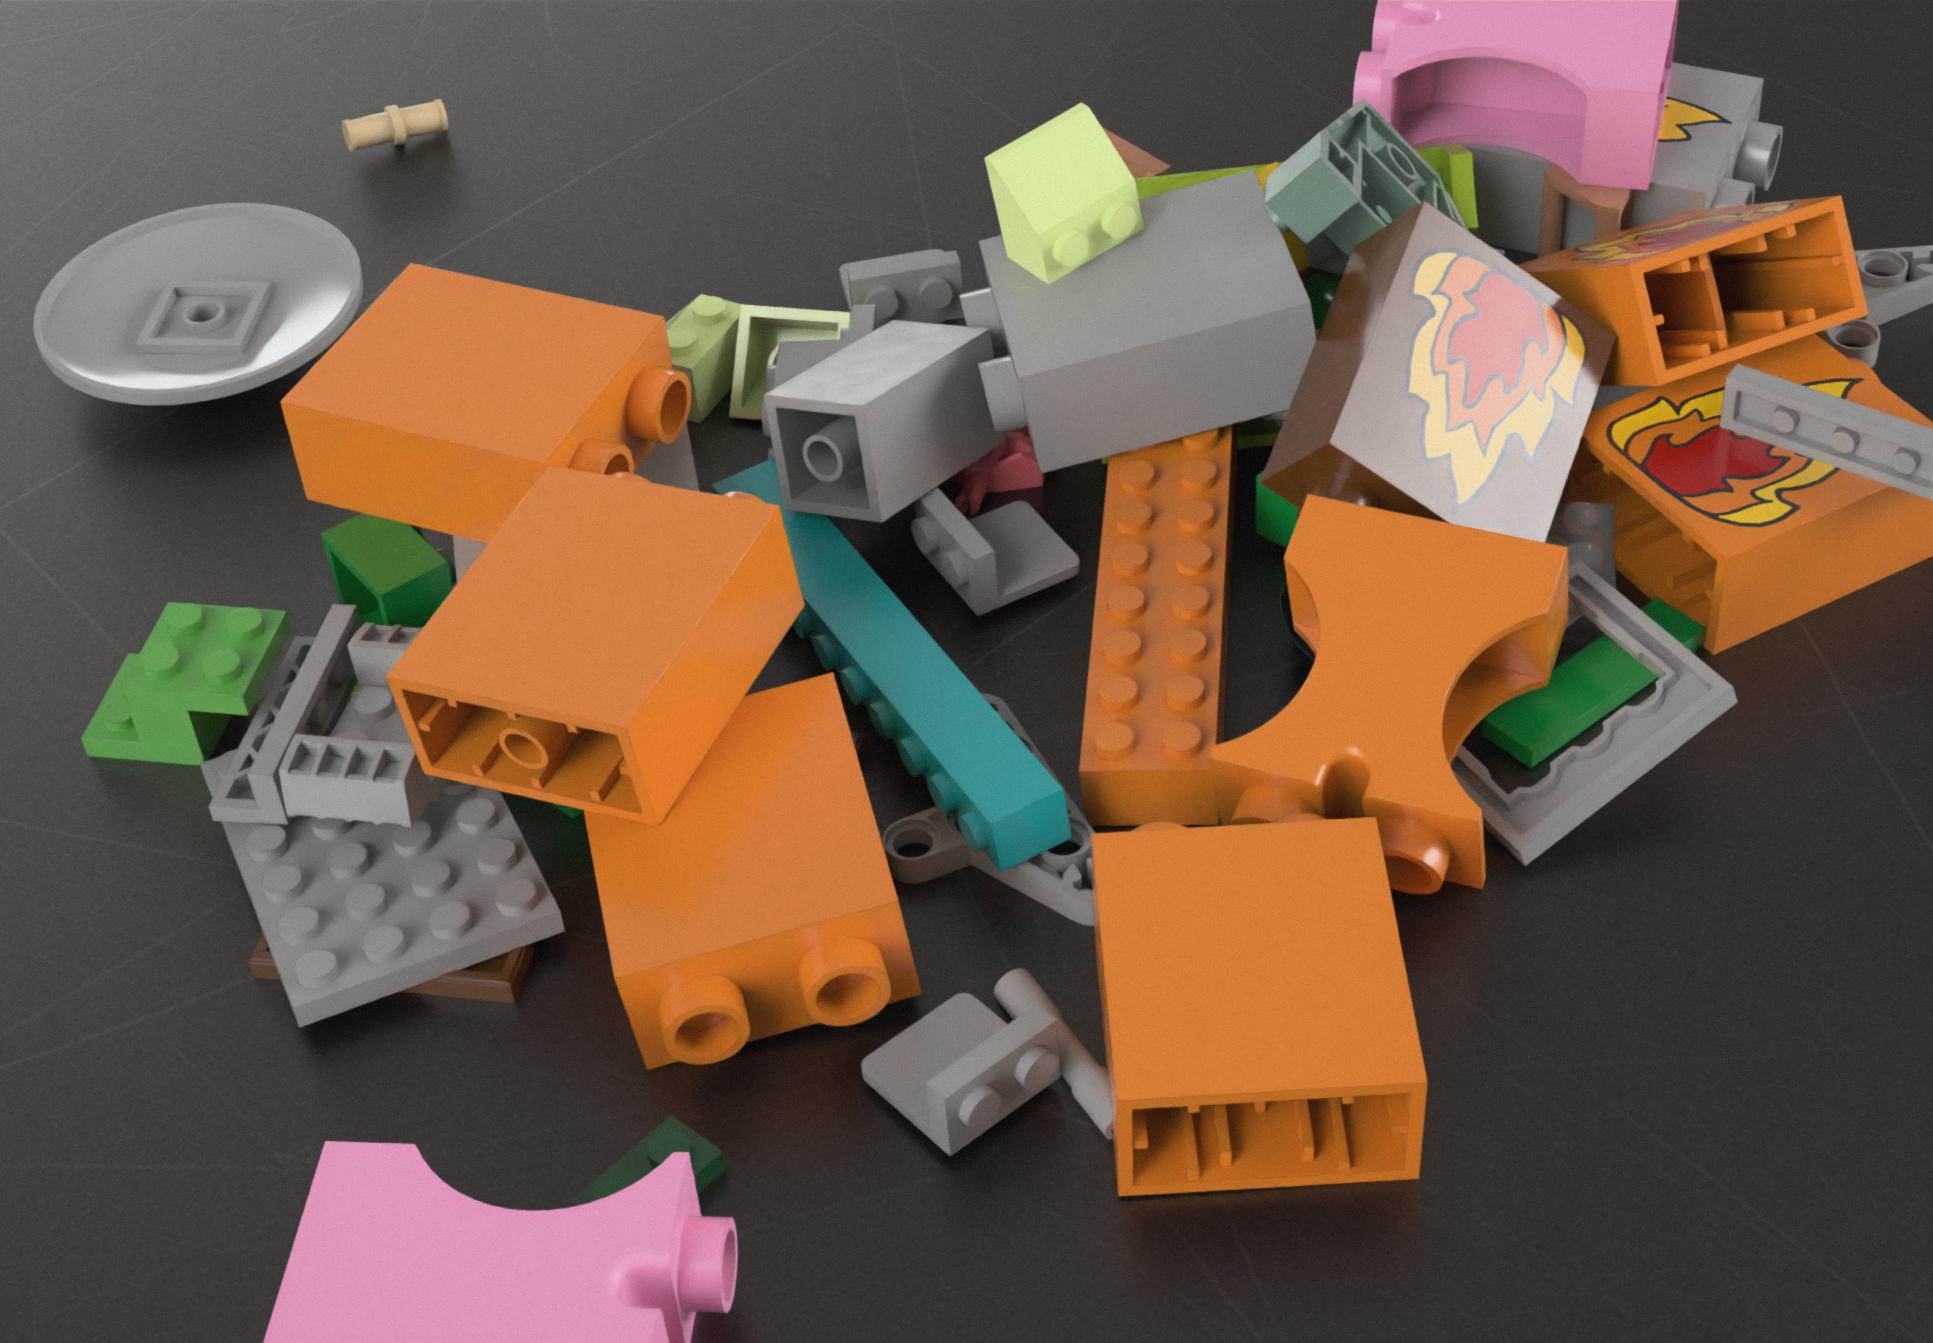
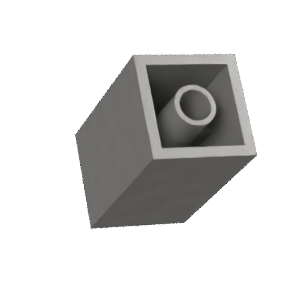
(882, 420)

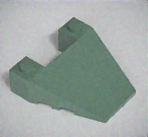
(1352, 181)

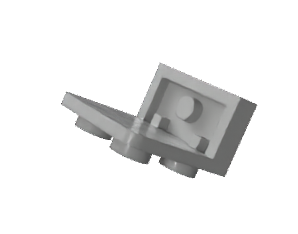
(907, 286)
(994, 554)
(964, 1068)

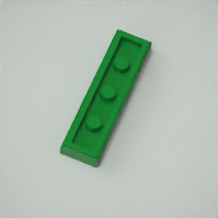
(1581, 691)

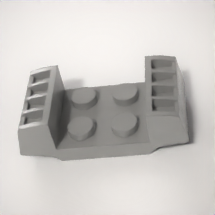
(368, 760)

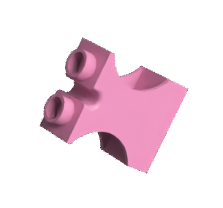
(1527, 75)
(413, 1261)

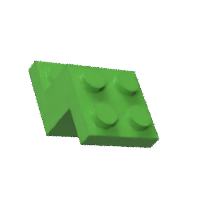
(187, 683)

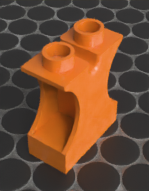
(1412, 647)

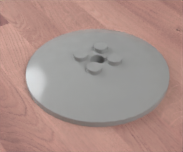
(198, 304)

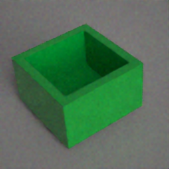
(388, 570)

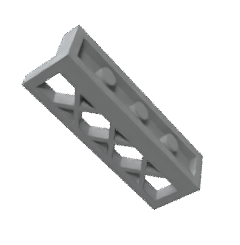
(1829, 429)
(301, 700)

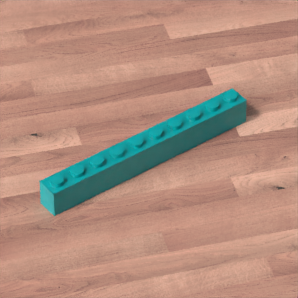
(915, 691)

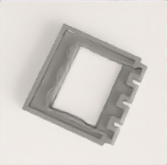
(1633, 738)

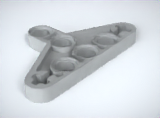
(1884, 297)
(1045, 877)

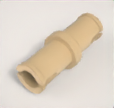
(395, 125)

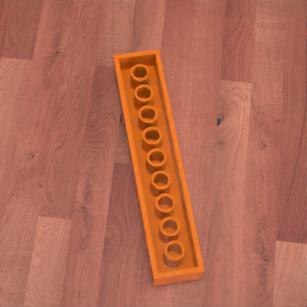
(1160, 633)

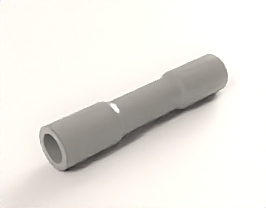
(1089, 1081)

